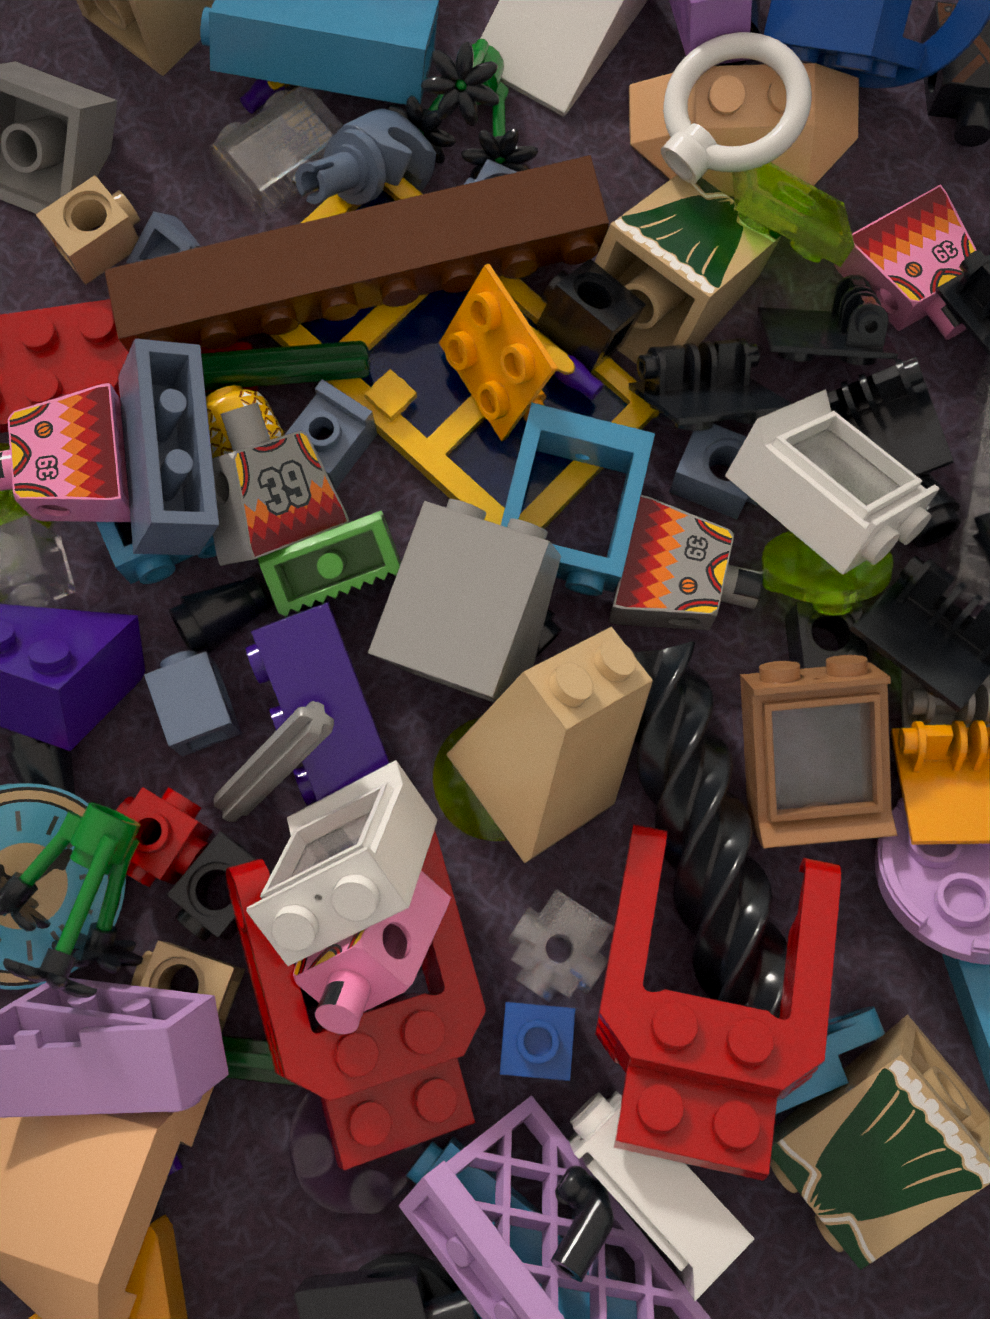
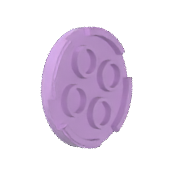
(937, 891)

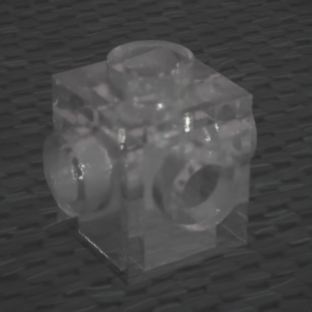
(578, 928)

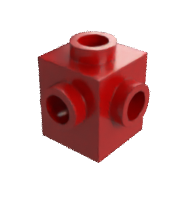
(180, 839)

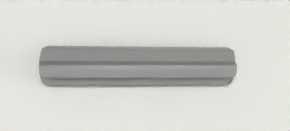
(274, 761)

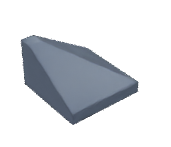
(161, 237)

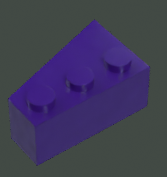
(307, 664)
(64, 670)

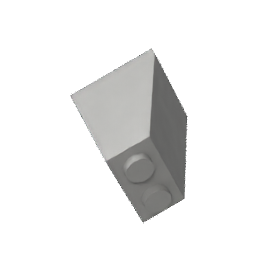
(468, 600)

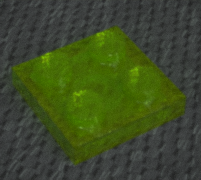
(782, 202)

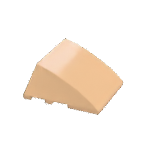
(81, 1204)

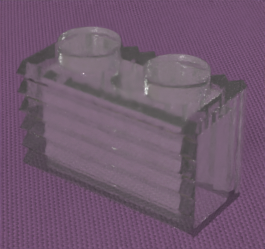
(266, 150)

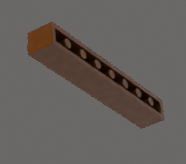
(362, 258)

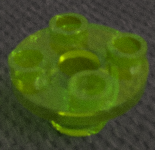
(802, 574)

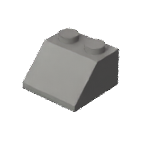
(49, 135)

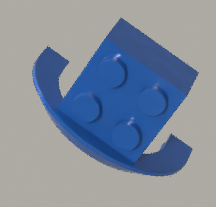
(868, 37)

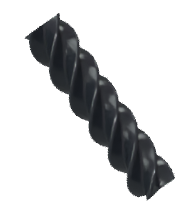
(716, 883)

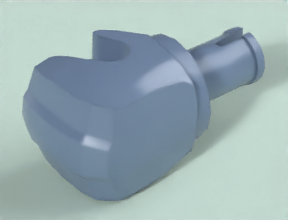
(366, 156)

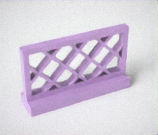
(481, 1254)

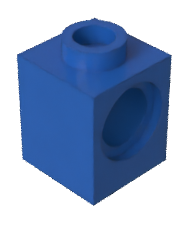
(537, 1041)

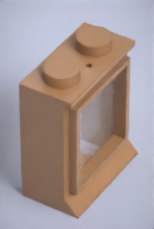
(817, 752)

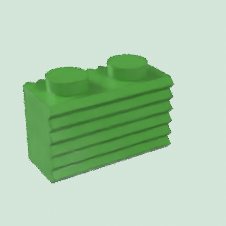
(330, 563)

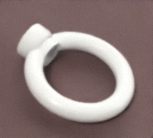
(692, 147)

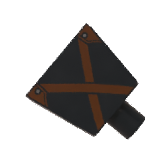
(963, 86)

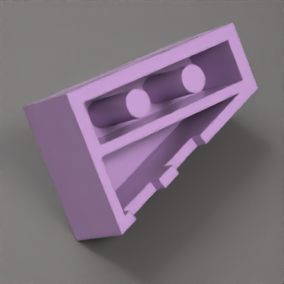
(108, 1051)

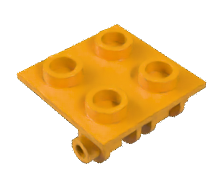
(497, 354)
(945, 781)

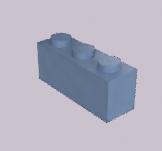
(167, 448)

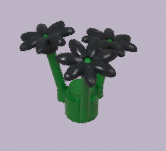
(469, 83)
(104, 845)

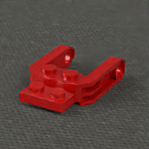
(703, 1068)
(400, 1069)

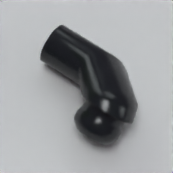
(590, 1225)

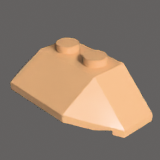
(743, 106)

